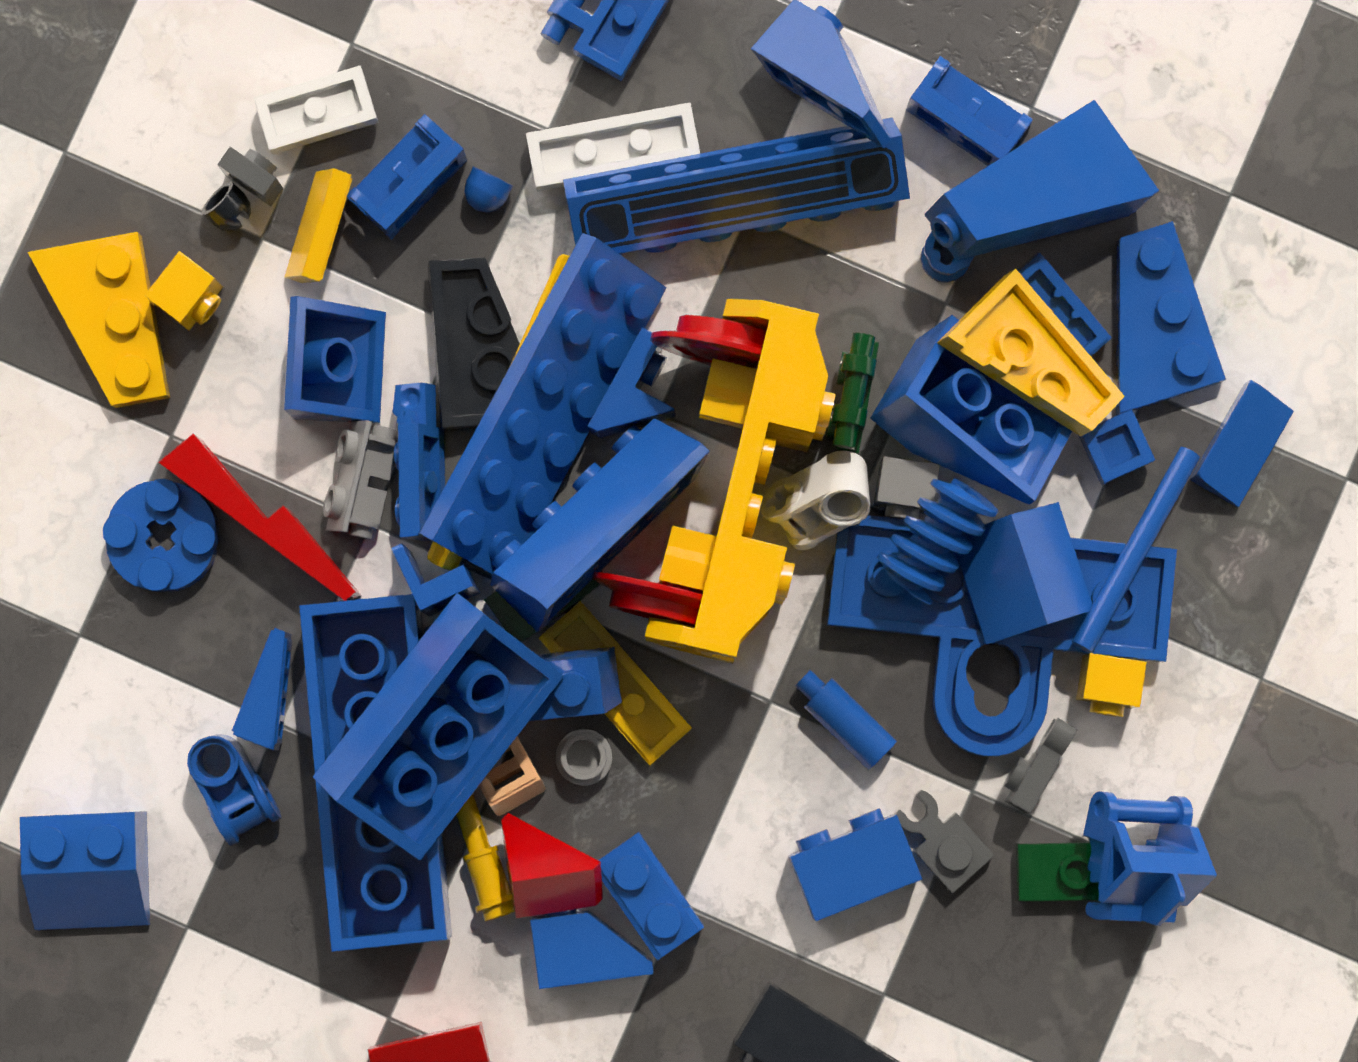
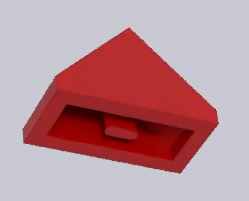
(547, 872)

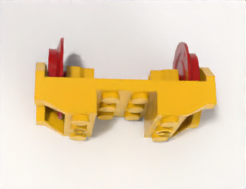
(772, 385)

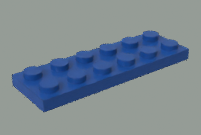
(544, 404)

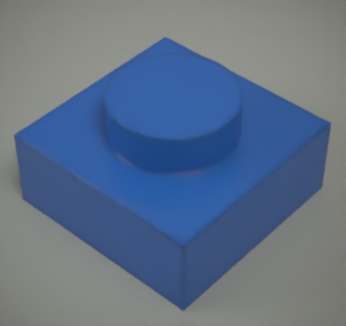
(1117, 447)

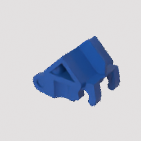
(1150, 878)

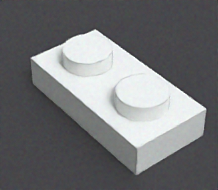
(315, 110)

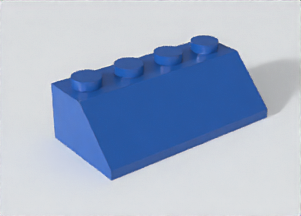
(598, 521)
(437, 727)

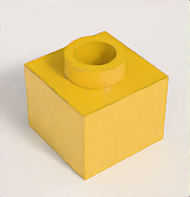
(186, 292)
(1110, 683)

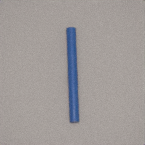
(1136, 549)

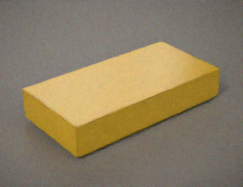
(318, 226)

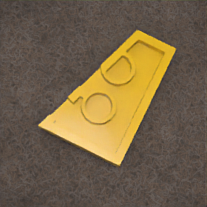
(103, 302)

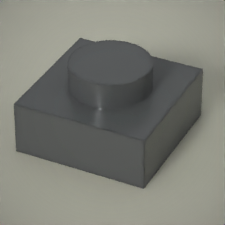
(252, 173)

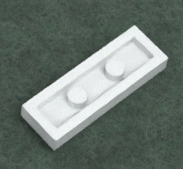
(611, 144)

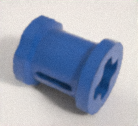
(937, 270)

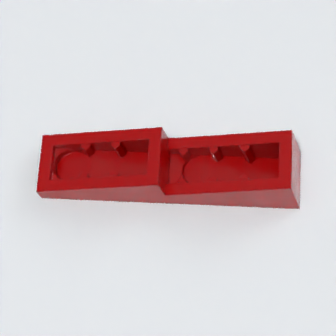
(206, 474)

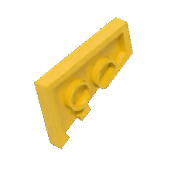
(1033, 355)

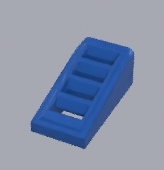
(265, 701)

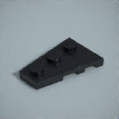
(470, 339)

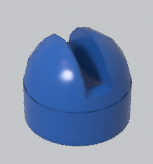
(485, 191)

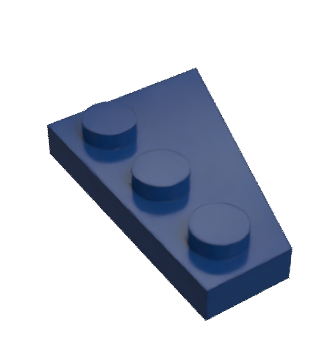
(1161, 324)

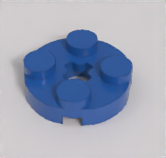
(129, 532)

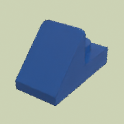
(624, 401)

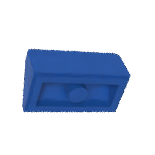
(1242, 443)

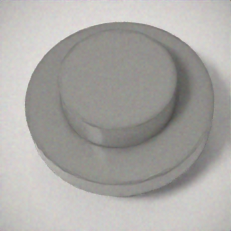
(584, 757)

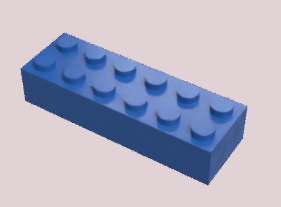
(372, 884)

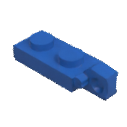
(418, 457)

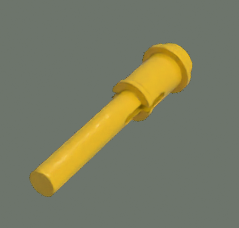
(484, 865)

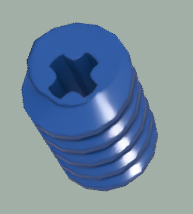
(937, 537)

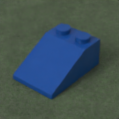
(969, 421)

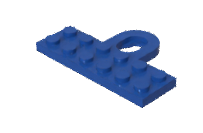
(870, 600)

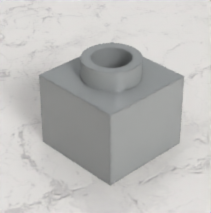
(902, 484)

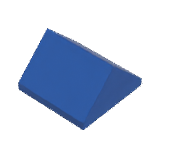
(334, 361)
(1023, 574)

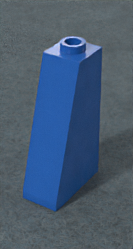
(1046, 187)

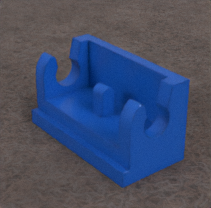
(967, 113)
(408, 177)

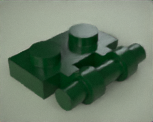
(856, 377)

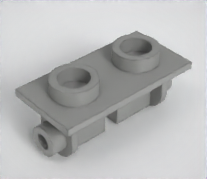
(351, 499)

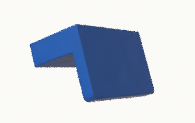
(437, 593)

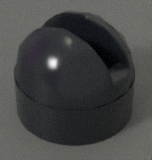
(226, 206)

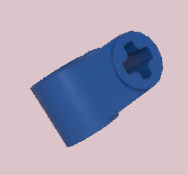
(232, 790)

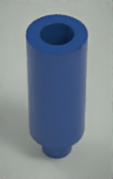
(845, 719)

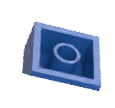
(86, 869)

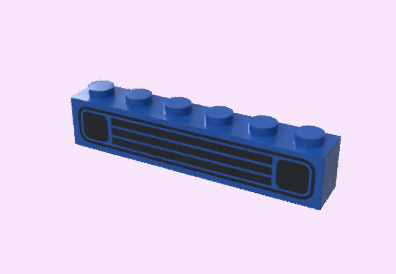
(738, 189)

